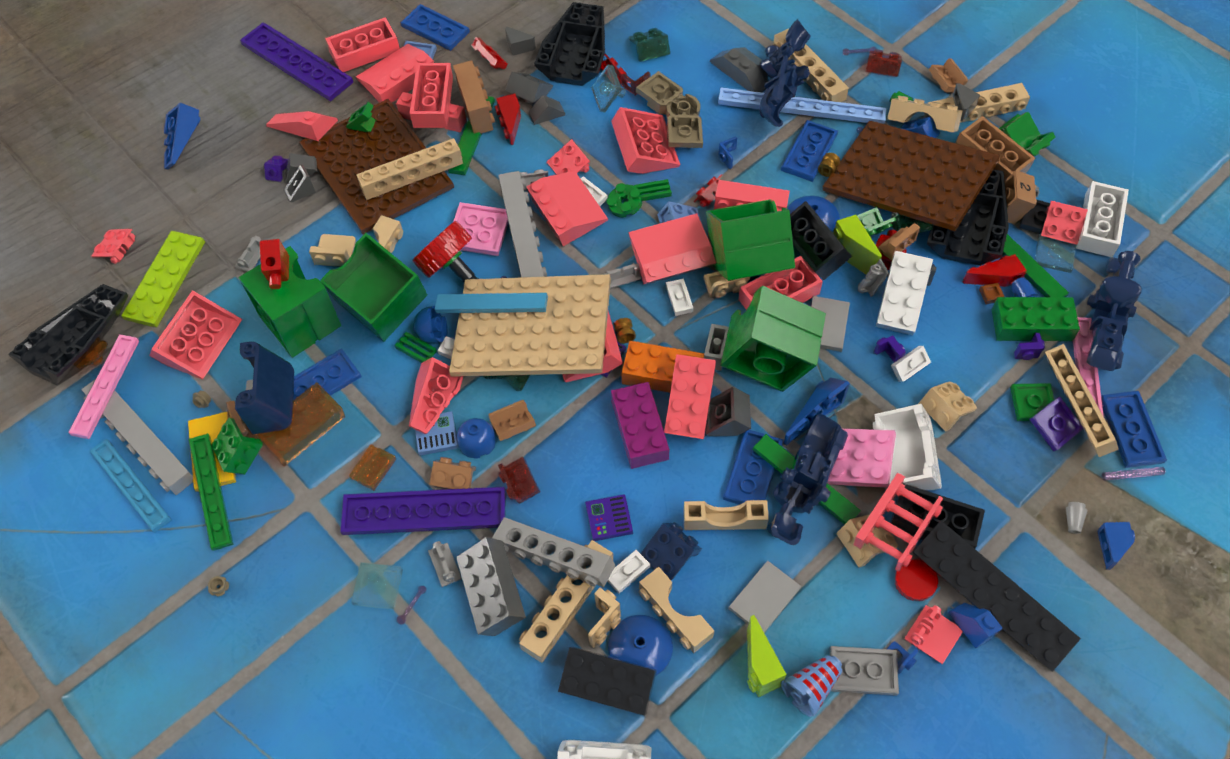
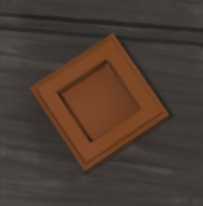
(991, 292)

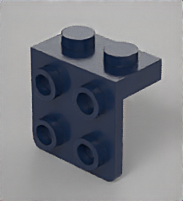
(670, 549)

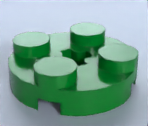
(622, 192)

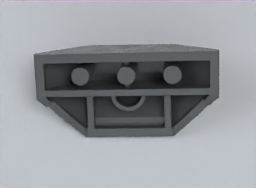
(742, 67)

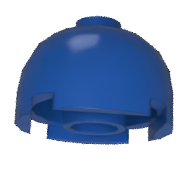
(430, 326)
(476, 438)

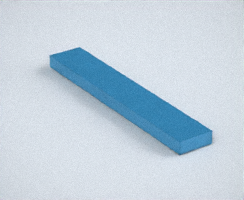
(491, 303)
(130, 485)

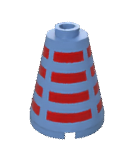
(812, 684)

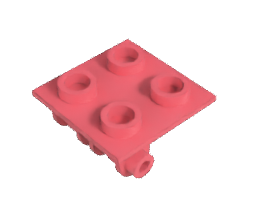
(569, 159)
(1064, 222)
(114, 244)
(934, 633)

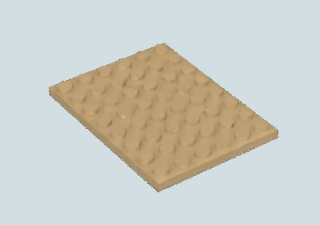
(558, 341)

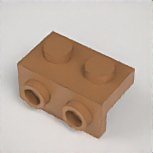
(948, 75)
(511, 420)
(452, 474)

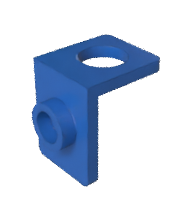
(724, 154)
(907, 660)

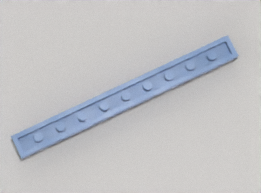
(806, 106)

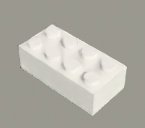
(1104, 219)
(904, 293)

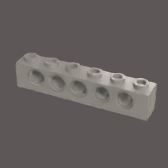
(596, 574)

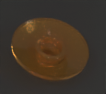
(94, 356)

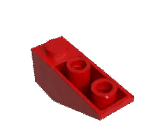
(510, 115)
(1002, 271)

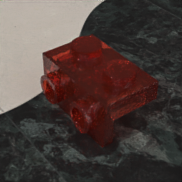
(884, 63)
(519, 480)

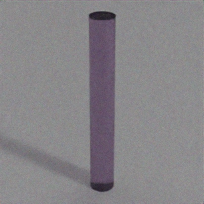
(1133, 473)

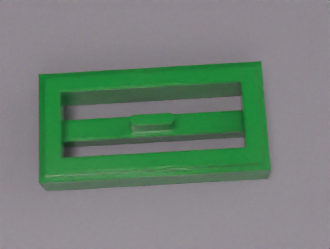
(652, 188)
(404, 340)

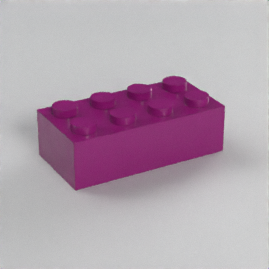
(640, 425)

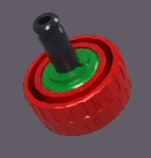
(445, 252)

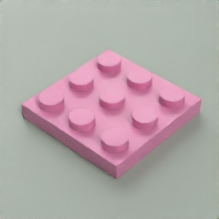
(485, 226)
(865, 459)

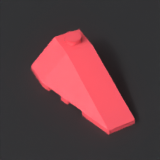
(303, 124)
(432, 394)

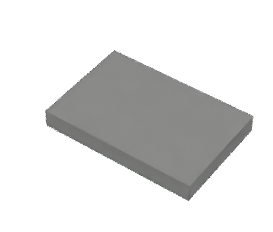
(835, 322)
(765, 596)
(866, 670)

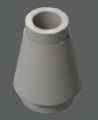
(1076, 516)

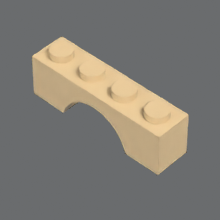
(945, 118)
(388, 232)
(748, 515)
(691, 629)

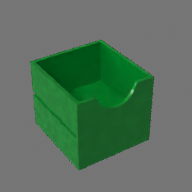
(750, 239)
(375, 287)
(295, 312)
(774, 339)

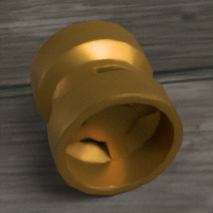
(828, 164)
(624, 330)

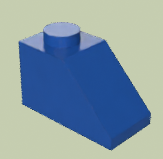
(922, 126)
(1115, 541)
(975, 623)

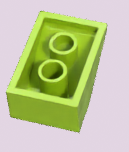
(857, 242)
(764, 668)

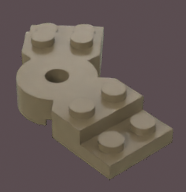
(682, 112)

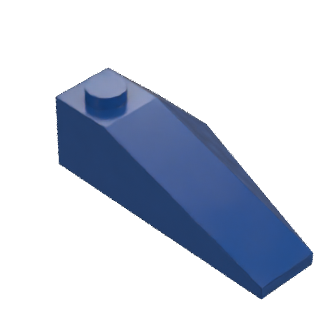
(179, 127)
(824, 400)

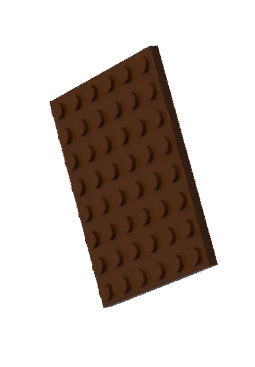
(350, 152)
(912, 174)

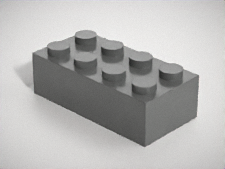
(490, 587)

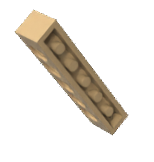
(821, 77)
(994, 102)
(410, 169)
(1082, 401)
(541, 647)

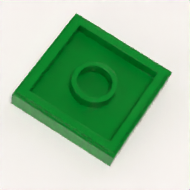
(1030, 399)

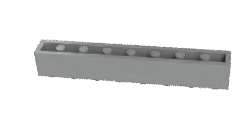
(520, 225)
(145, 443)

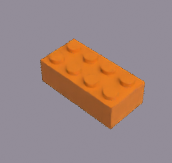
(652, 365)

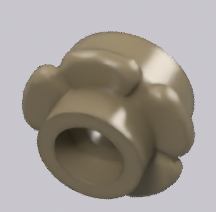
(201, 399)
(214, 582)

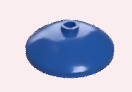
(822, 206)
(655, 651)

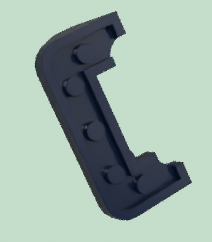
(270, 400)

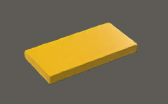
(212, 426)

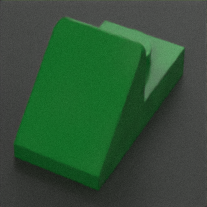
(361, 119)

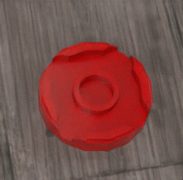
(916, 581)

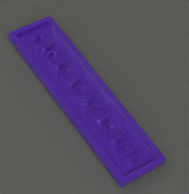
(297, 61)
(423, 510)

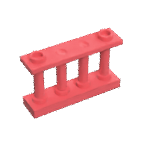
(887, 504)

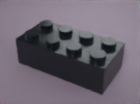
(817, 241)
(959, 516)
(607, 680)

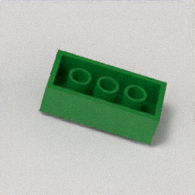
(1024, 316)

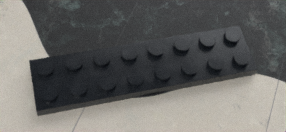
(992, 590)

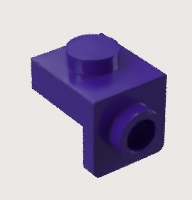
(274, 168)
(891, 346)
(1030, 350)

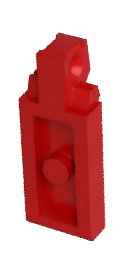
(489, 53)

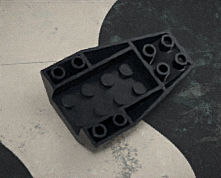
(574, 46)
(981, 232)
(70, 335)

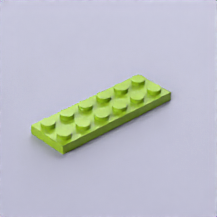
(163, 279)

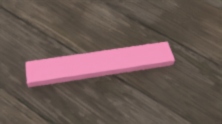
(1082, 345)
(103, 387)

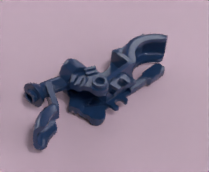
(783, 73)
(1112, 308)
(807, 482)

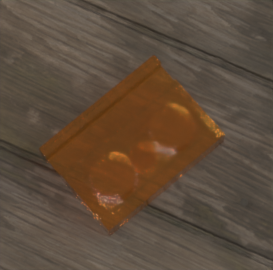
(372, 467)

